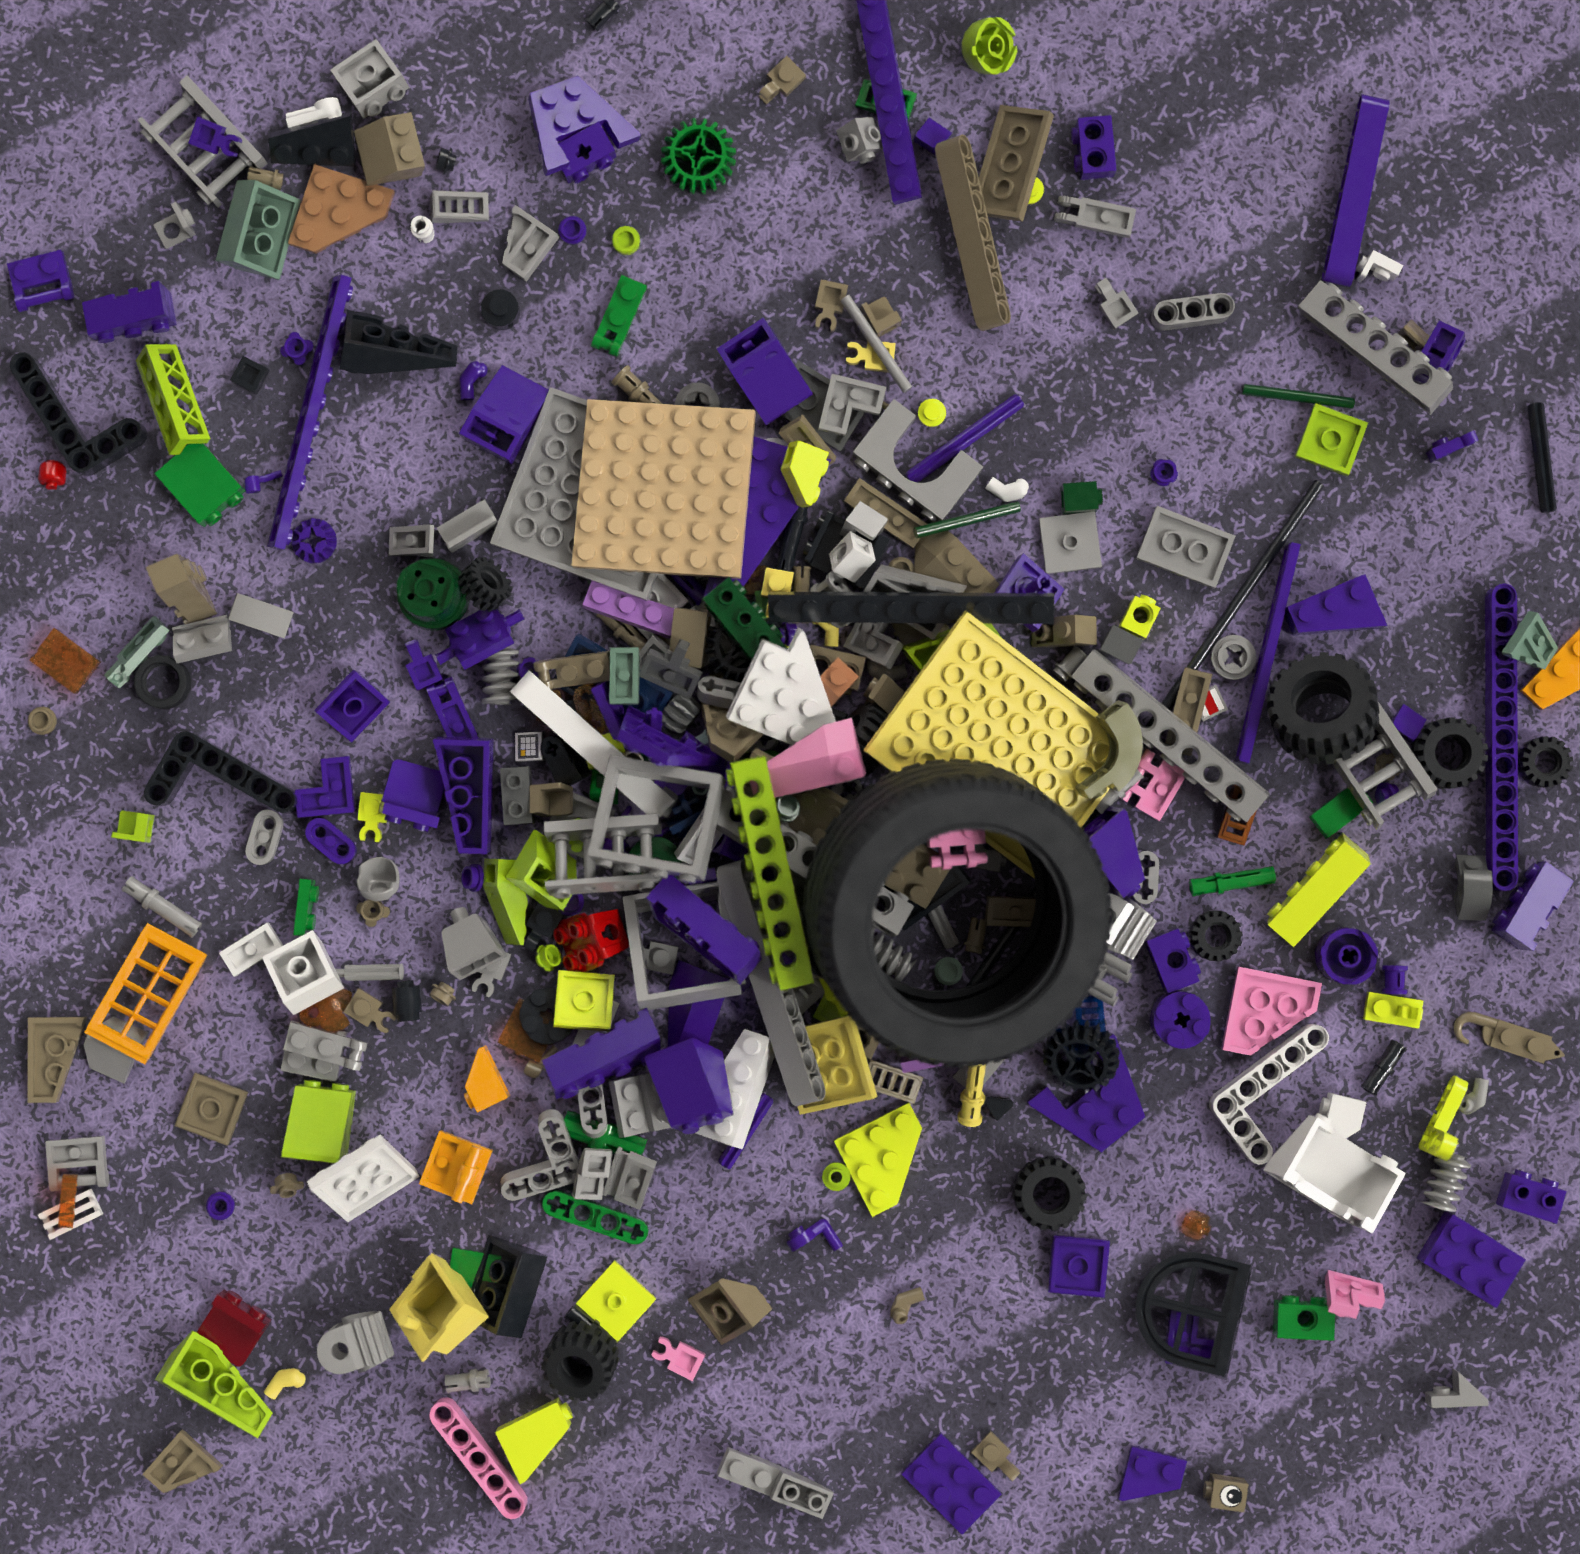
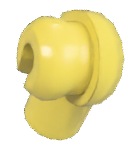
(831, 633)

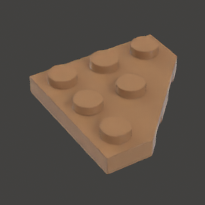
(336, 209)

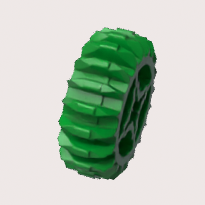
(708, 159)

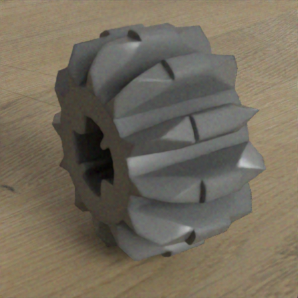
(679, 716)

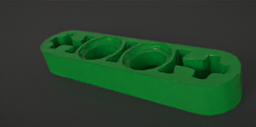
(594, 1221)

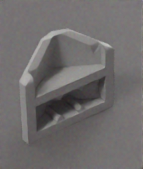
(106, 1058)

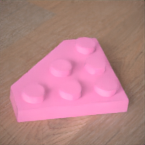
(1265, 1008)

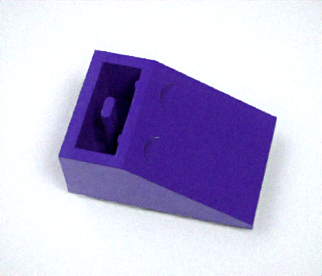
(764, 371)
(504, 414)

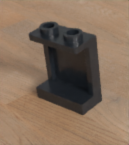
(827, 539)

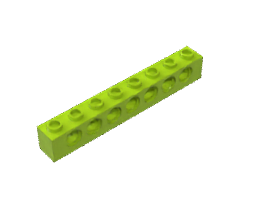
(799, 971)

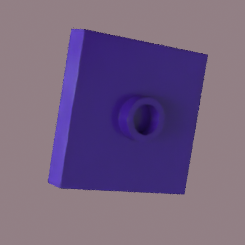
(1078, 1266)

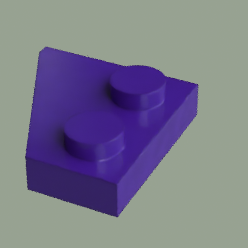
(1150, 1473)

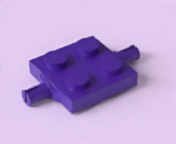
(479, 636)

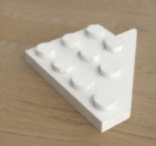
(782, 693)

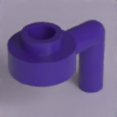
(802, 1236)

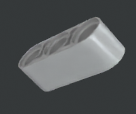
(1202, 303)

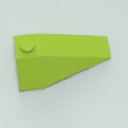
(209, 1380)

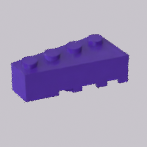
(468, 786)

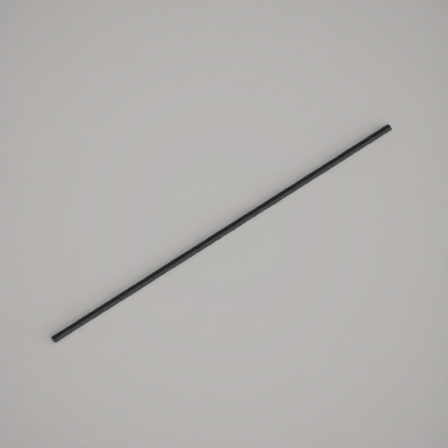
(1195, 663)

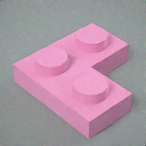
(1347, 1292)

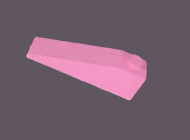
(816, 761)

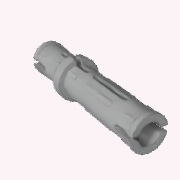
(151, 899)

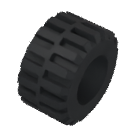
(866, 722)
(1471, 746)
(1064, 1213)
(571, 1377)

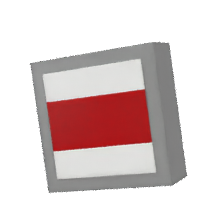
(1214, 704)

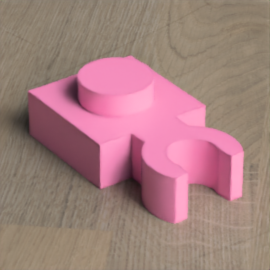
(683, 1359)

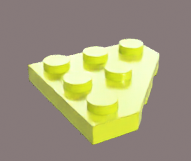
(881, 1156)

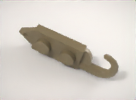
(1509, 1037)

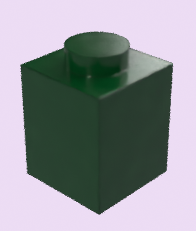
(1080, 497)

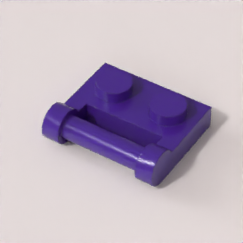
(37, 272)

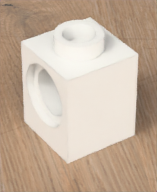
(852, 557)

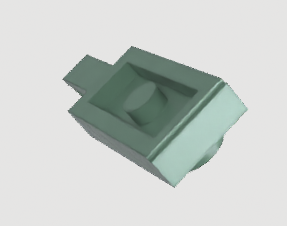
(137, 651)

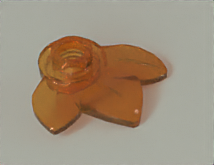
(330, 1012)

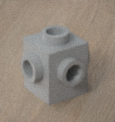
(860, 139)

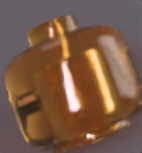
(1196, 1225)

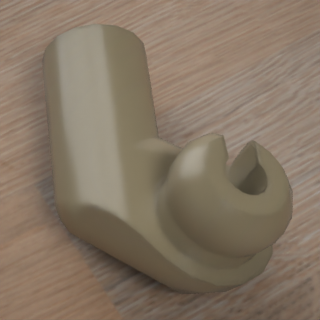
(903, 1303)

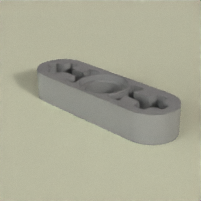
(600, 1114)

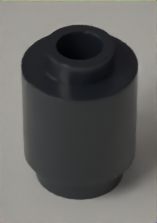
(406, 1001)

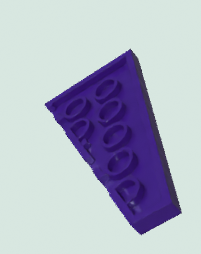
(768, 507)

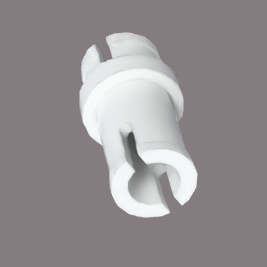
(422, 229)

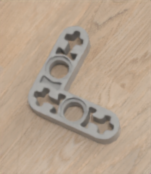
(556, 1162)

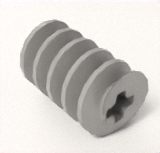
(500, 677)
(891, 958)
(1446, 1182)

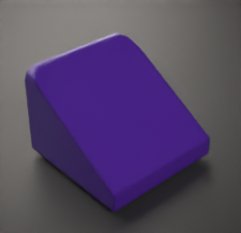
(930, 135)
(1408, 723)

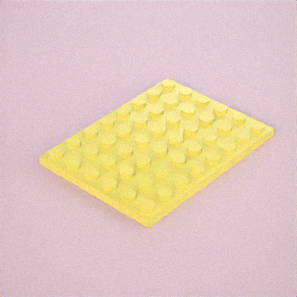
(998, 709)

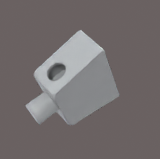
(469, 944)

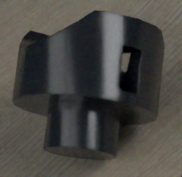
(500, 309)

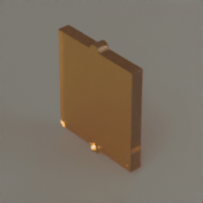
(515, 1038)

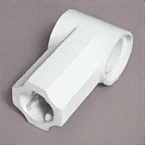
(323, 108)

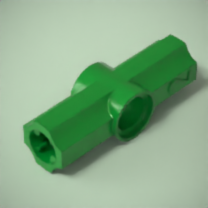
(609, 1140)

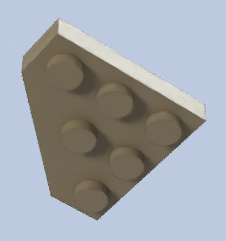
(725, 736)

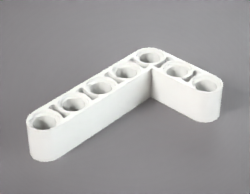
(1260, 1086)

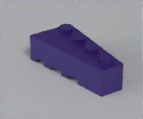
(703, 929)
(602, 1056)

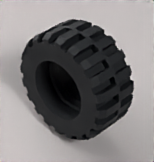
(1323, 676)

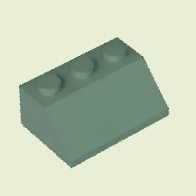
(258, 229)

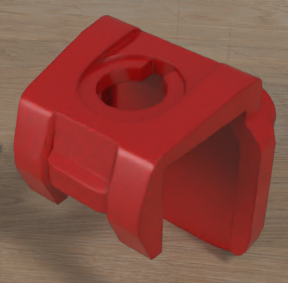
(584, 940)

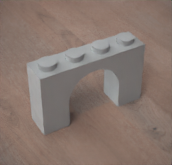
(933, 497)

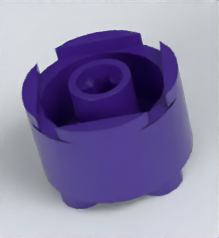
(1361, 960)
(1195, 1025)

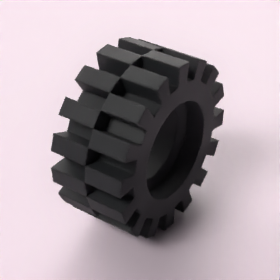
(485, 584)
(1561, 757)
(1232, 930)

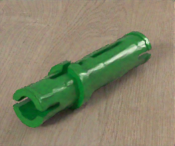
(1224, 882)

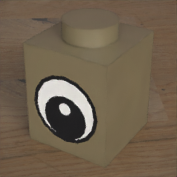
(1226, 1492)

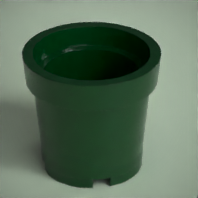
(426, 589)

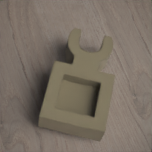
(829, 301)
(366, 1008)

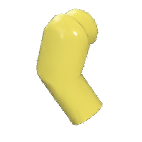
(284, 1378)

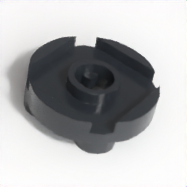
(533, 1024)

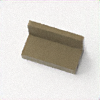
(693, 628)

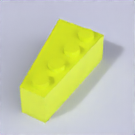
(1318, 890)

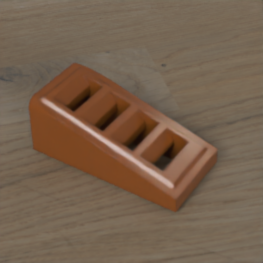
(1223, 834)

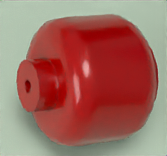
(52, 474)

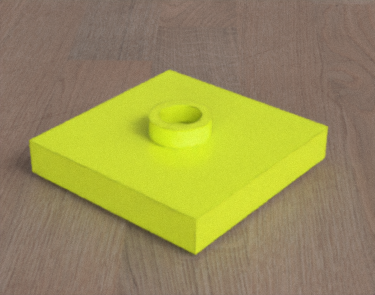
(584, 1000)
(616, 1300)

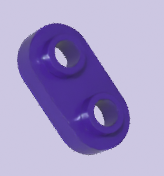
(331, 841)

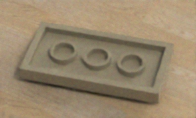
(1013, 160)

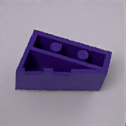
(1338, 609)

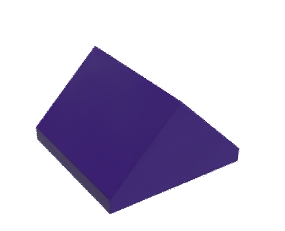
(352, 705)

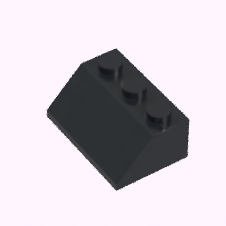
(515, 1286)

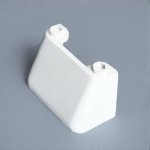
(1336, 1173)

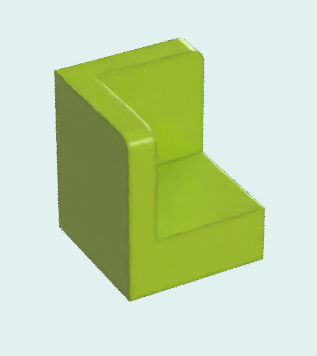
(134, 826)

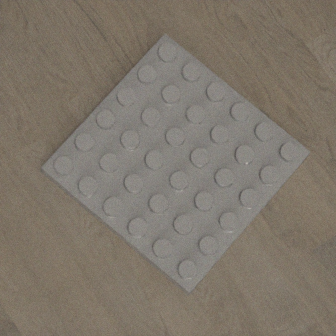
(544, 497)

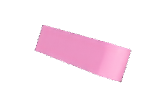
(482, 1471)

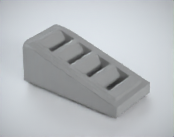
(458, 217)

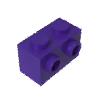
(1531, 1197)

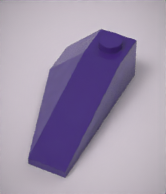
(697, 1018)

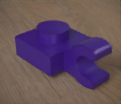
(423, 668)

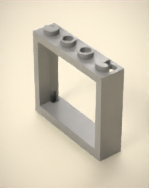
(672, 774)
(637, 904)

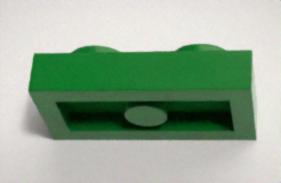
(307, 895)

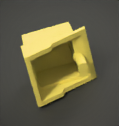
(437, 1308)

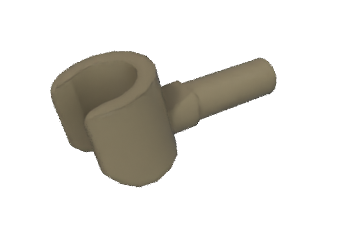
(534, 1069)

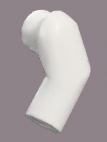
(1008, 492)

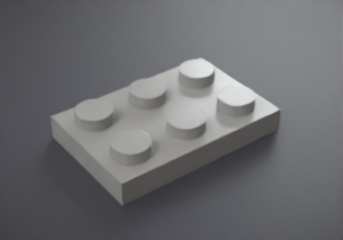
(1185, 547)

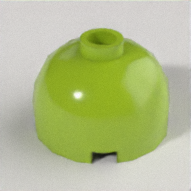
(989, 46)

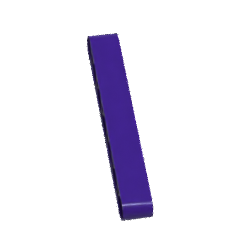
(1357, 189)

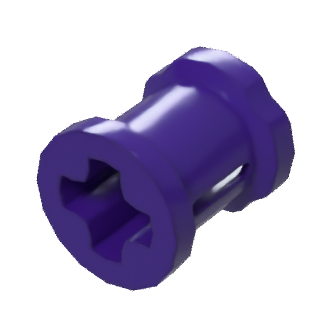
(1394, 979)

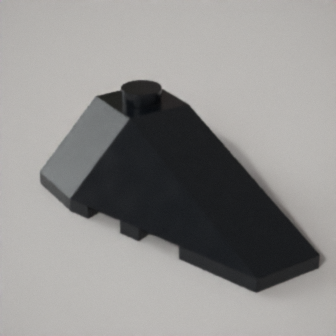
(378, 348)

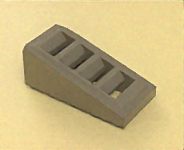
(874, 1064)

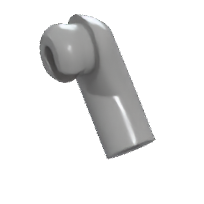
(1475, 1099)

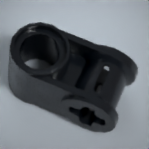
(564, 762)

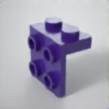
(412, 795)

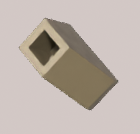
(1067, 632)
(883, 693)

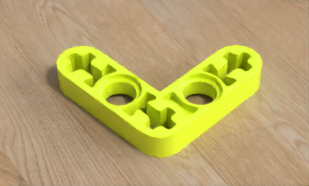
(1435, 1138)

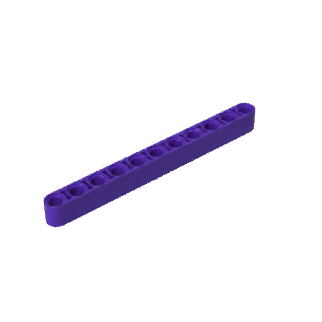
(1509, 726)

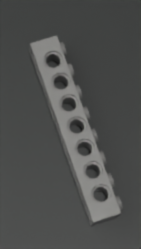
(1252, 793)
(896, 904)

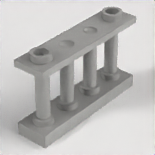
(192, 96)
(1404, 761)
(617, 830)

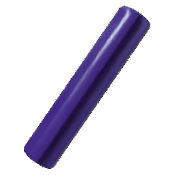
(731, 1153)

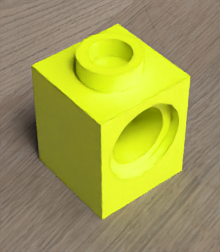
(1138, 629)

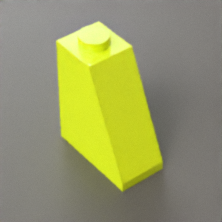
(533, 1436)

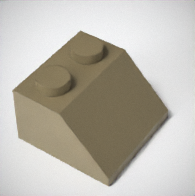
(389, 149)

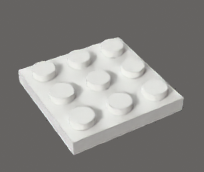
(363, 1178)

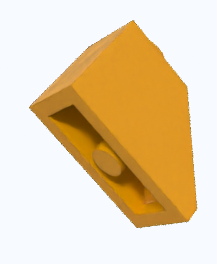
(484, 1082)

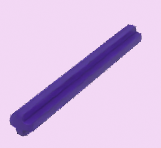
(965, 439)

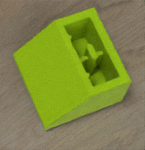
(537, 865)

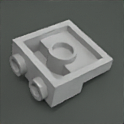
(370, 79)
(637, 1106)

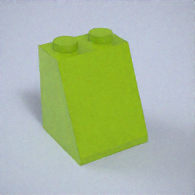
(319, 1122)

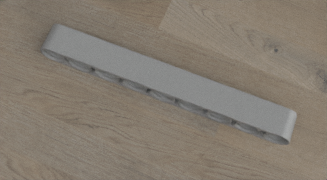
(777, 1007)

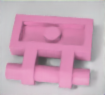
(1160, 789)
(968, 839)

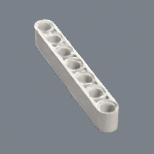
(587, 742)

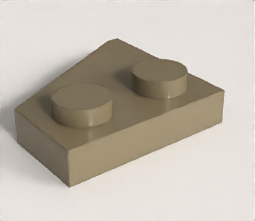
(181, 1463)

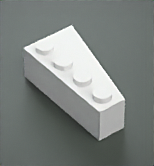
(746, 1073)

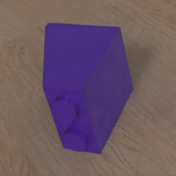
(1117, 849)
(691, 1084)

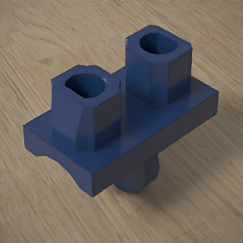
(685, 815)

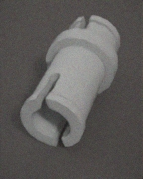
(468, 1381)

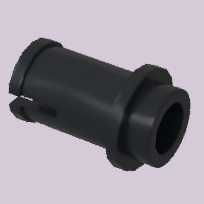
(602, 13)

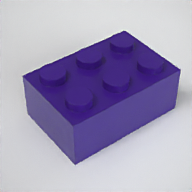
(1471, 1258)

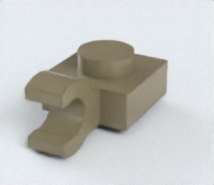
(782, 79)
(994, 1454)

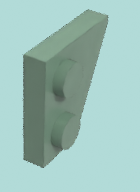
(1531, 642)

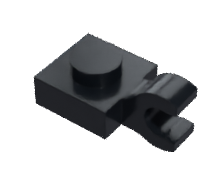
(543, 922)

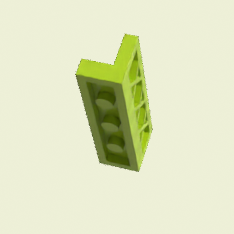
(164, 396)

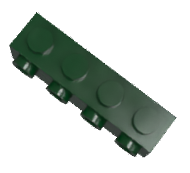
(740, 617)

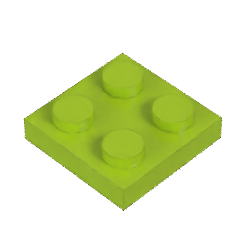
(1331, 439)

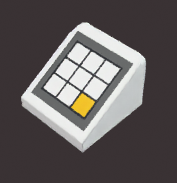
(528, 746)

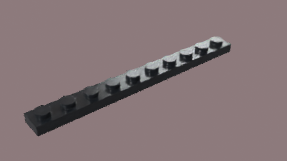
(910, 607)

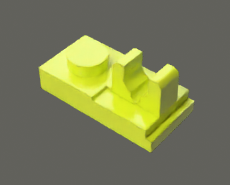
(1393, 1010)

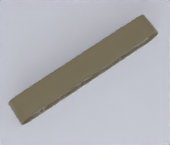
(972, 233)

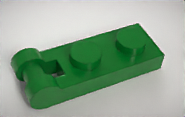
(619, 315)

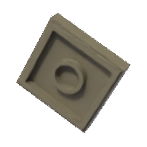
(211, 1108)

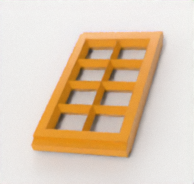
(119, 1040)

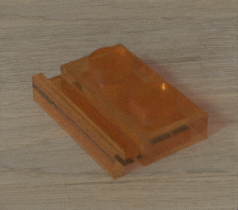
(65, 660)

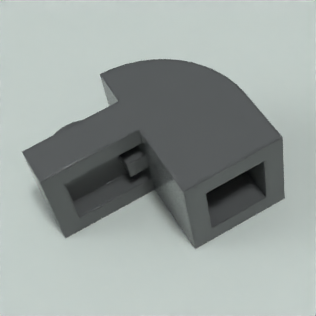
(1474, 888)

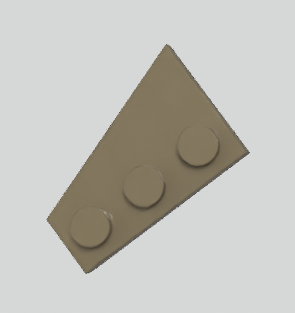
(50, 1055)

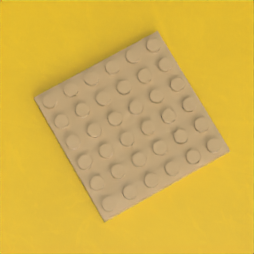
(664, 489)

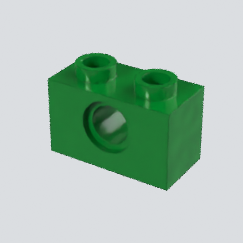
(1285, 1319)

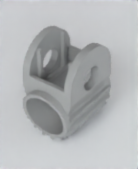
(1129, 926)
(366, 1343)

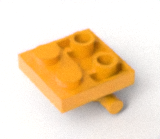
(456, 1167)

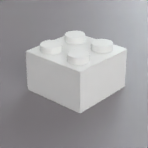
(303, 972)

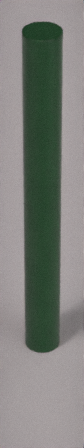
(1298, 396)
(967, 519)

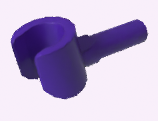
(252, 483)

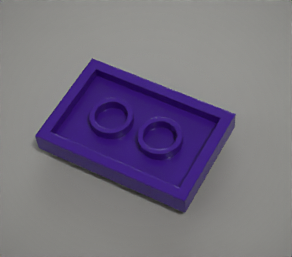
(951, 1483)

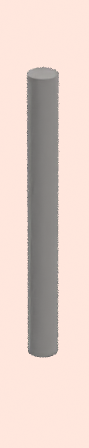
(876, 343)

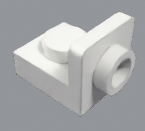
(1383, 267)

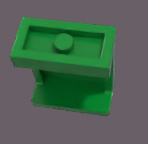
(201, 483)

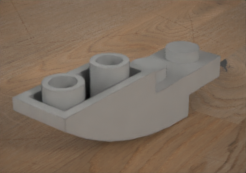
(775, 1481)

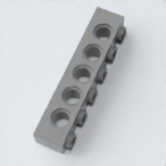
(1426, 395)

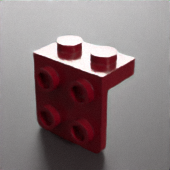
(234, 1326)

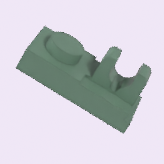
(624, 676)

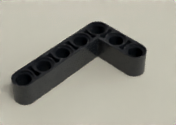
(66, 423)
(221, 769)

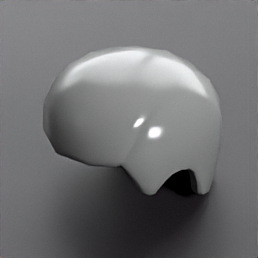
(378, 879)

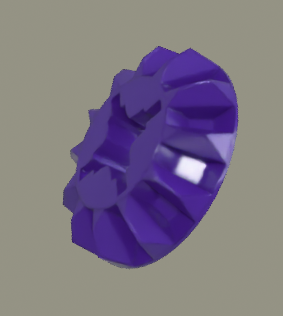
(323, 549)

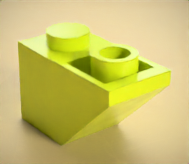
(803, 470)

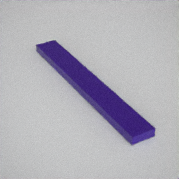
(1267, 653)

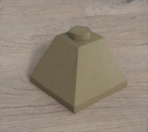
(730, 1308)

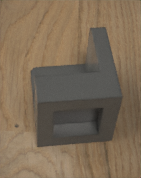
(1120, 644)

